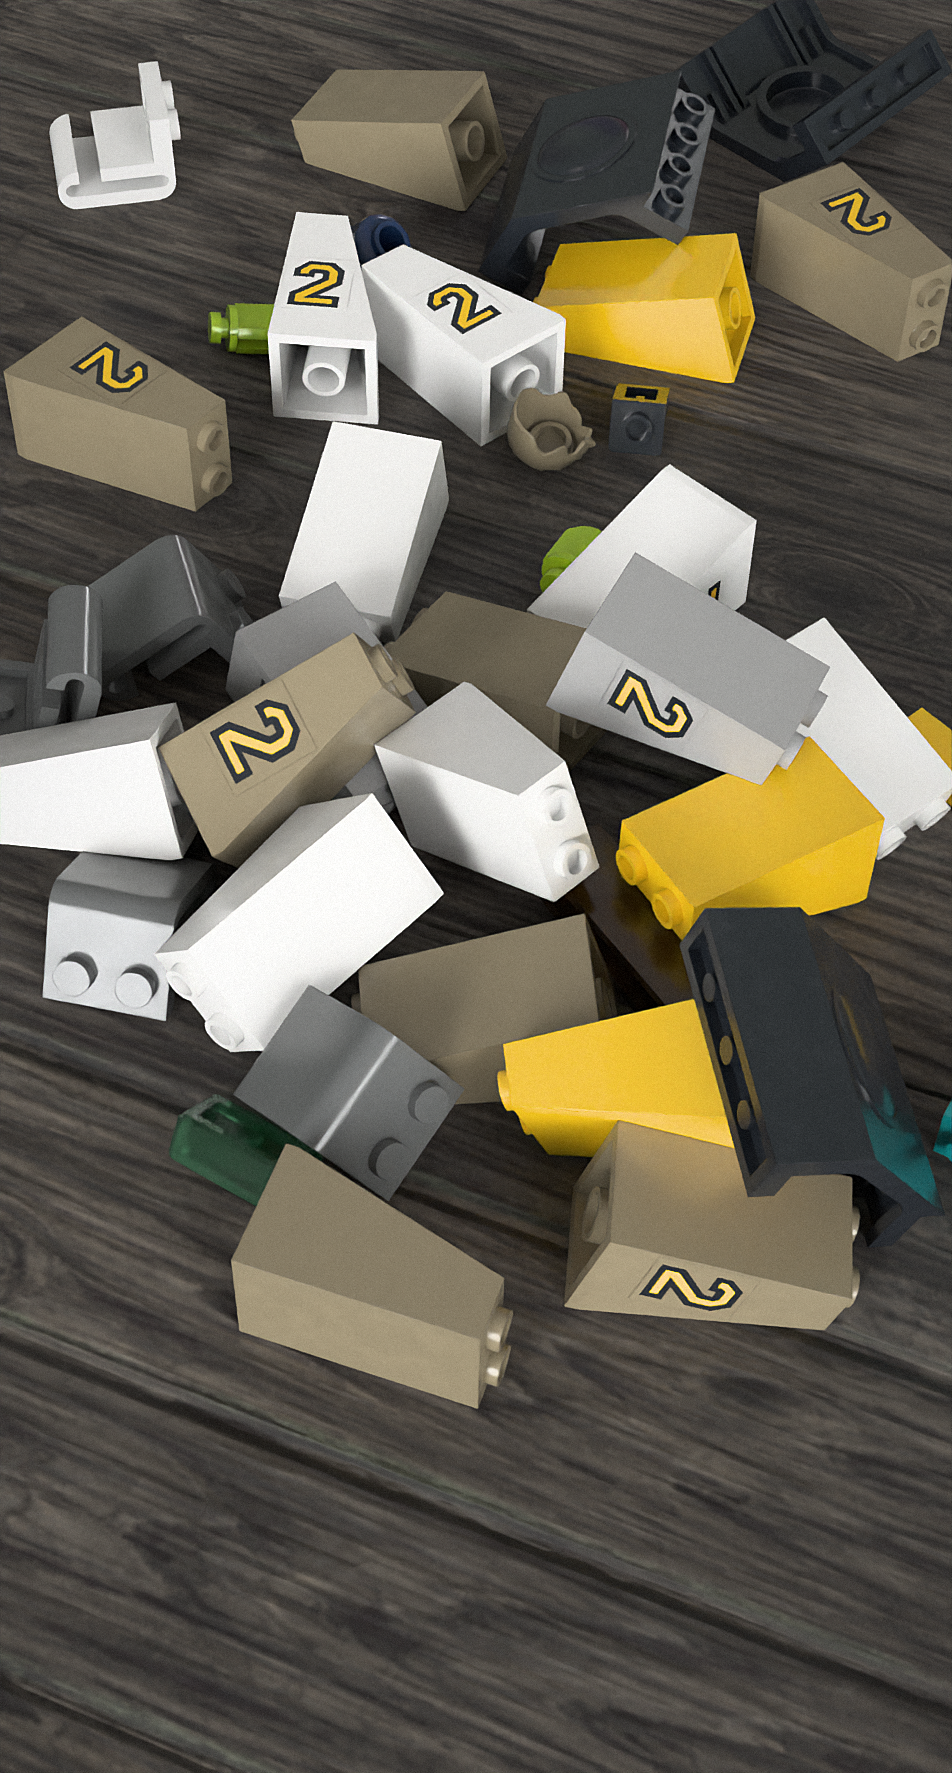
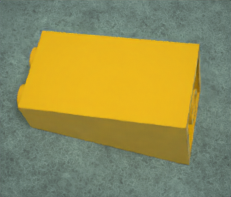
(654, 303)
(740, 844)
(627, 1068)

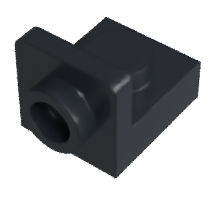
(638, 419)

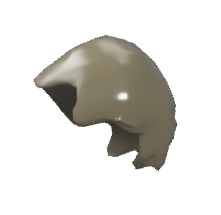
(547, 430)

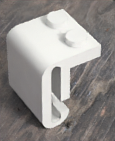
(127, 155)

